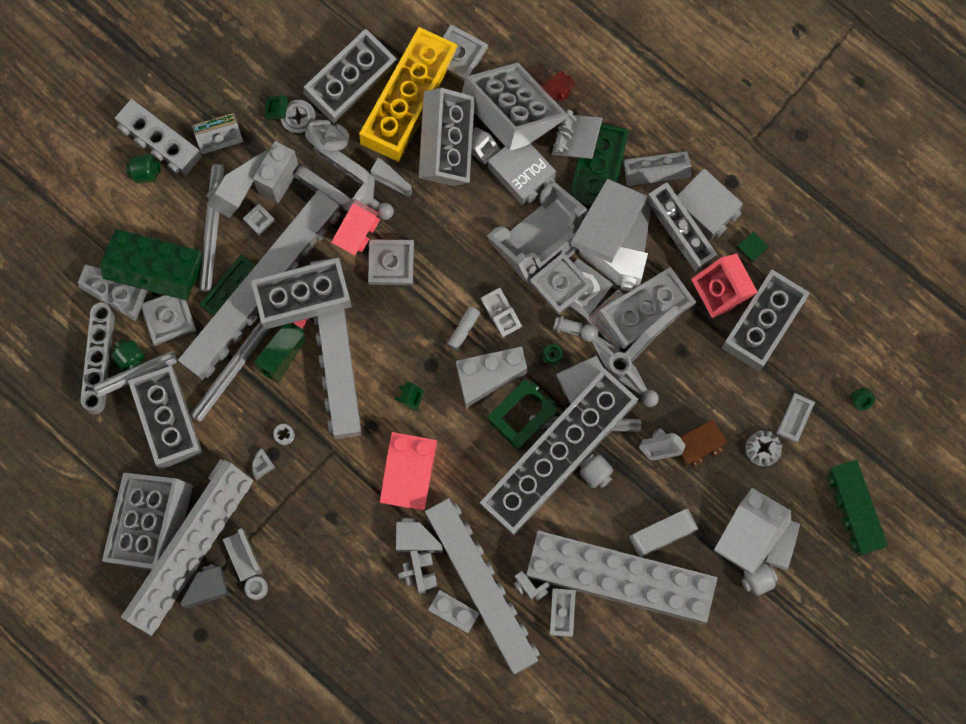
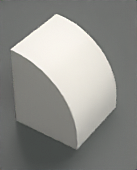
(483, 145)

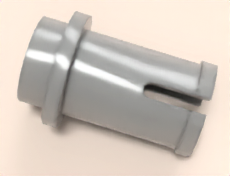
(567, 326)

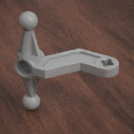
(611, 354)

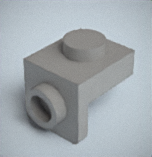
(525, 586)

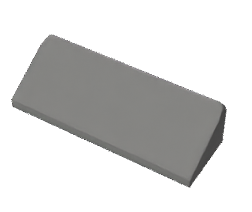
(657, 168)

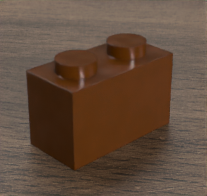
(701, 443)

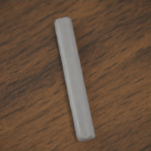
(122, 379)

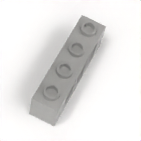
(135, 114)
(681, 227)

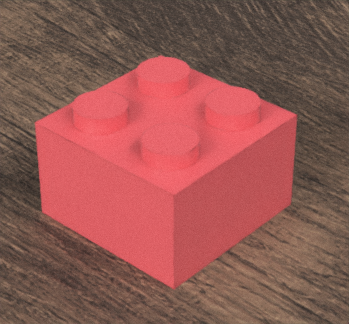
(355, 226)
(724, 285)

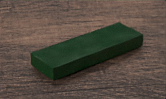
(227, 285)

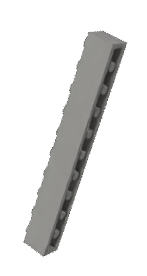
(241, 306)

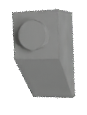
(414, 536)

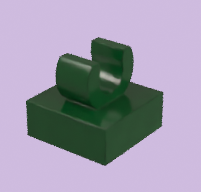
(410, 396)

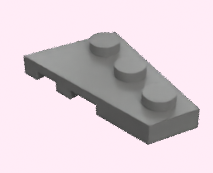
(118, 296)

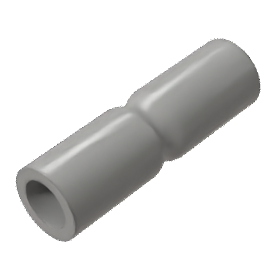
(464, 326)

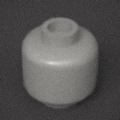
(596, 471)
(761, 581)

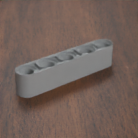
(97, 347)

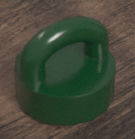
(862, 398)

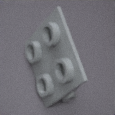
(577, 136)

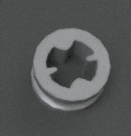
(285, 441)

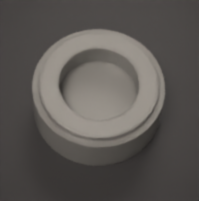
(256, 588)

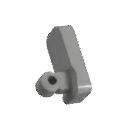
(662, 445)

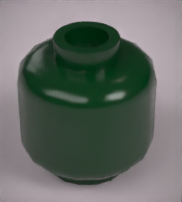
(143, 168)
(127, 354)

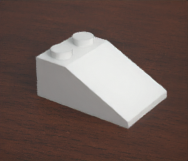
(624, 270)

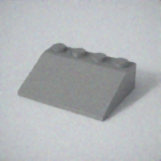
(513, 105)
(145, 519)

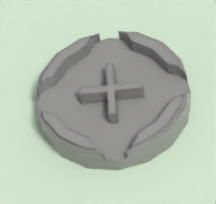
(327, 136)

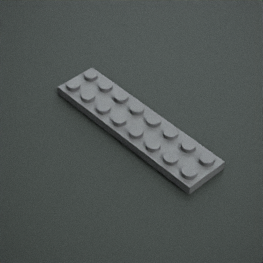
(187, 548)

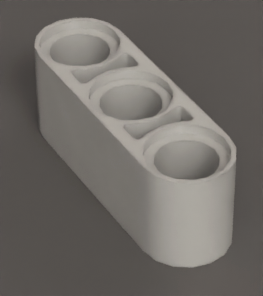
(663, 533)

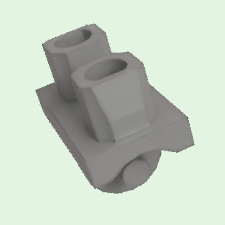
(423, 582)

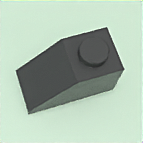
(206, 587)

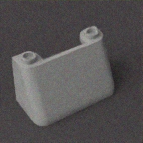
(542, 234)

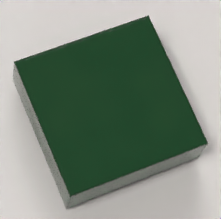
(276, 107)
(752, 247)

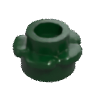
(553, 348)

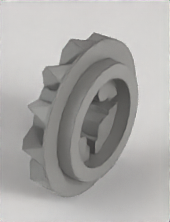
(305, 110)
(763, 458)

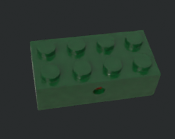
(151, 264)

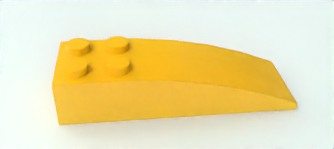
(401, 102)

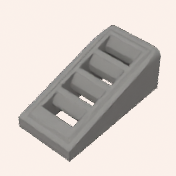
(387, 176)

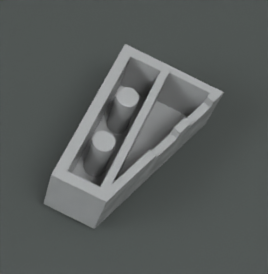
(488, 373)

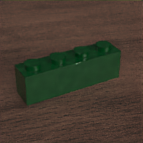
(857, 508)

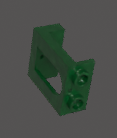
(518, 440)

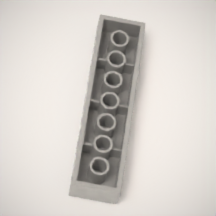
(559, 451)
(622, 577)

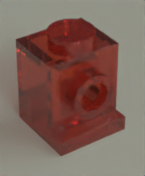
(559, 86)

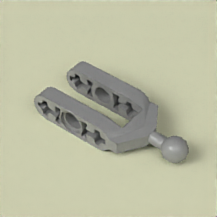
(354, 171)

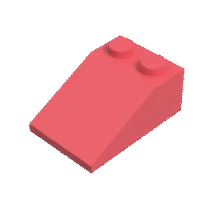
(408, 471)

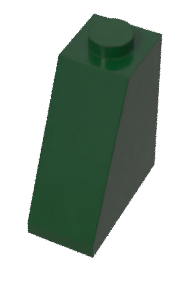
(280, 352)

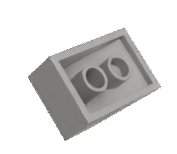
(230, 191)
(753, 531)

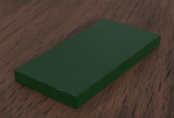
(604, 165)

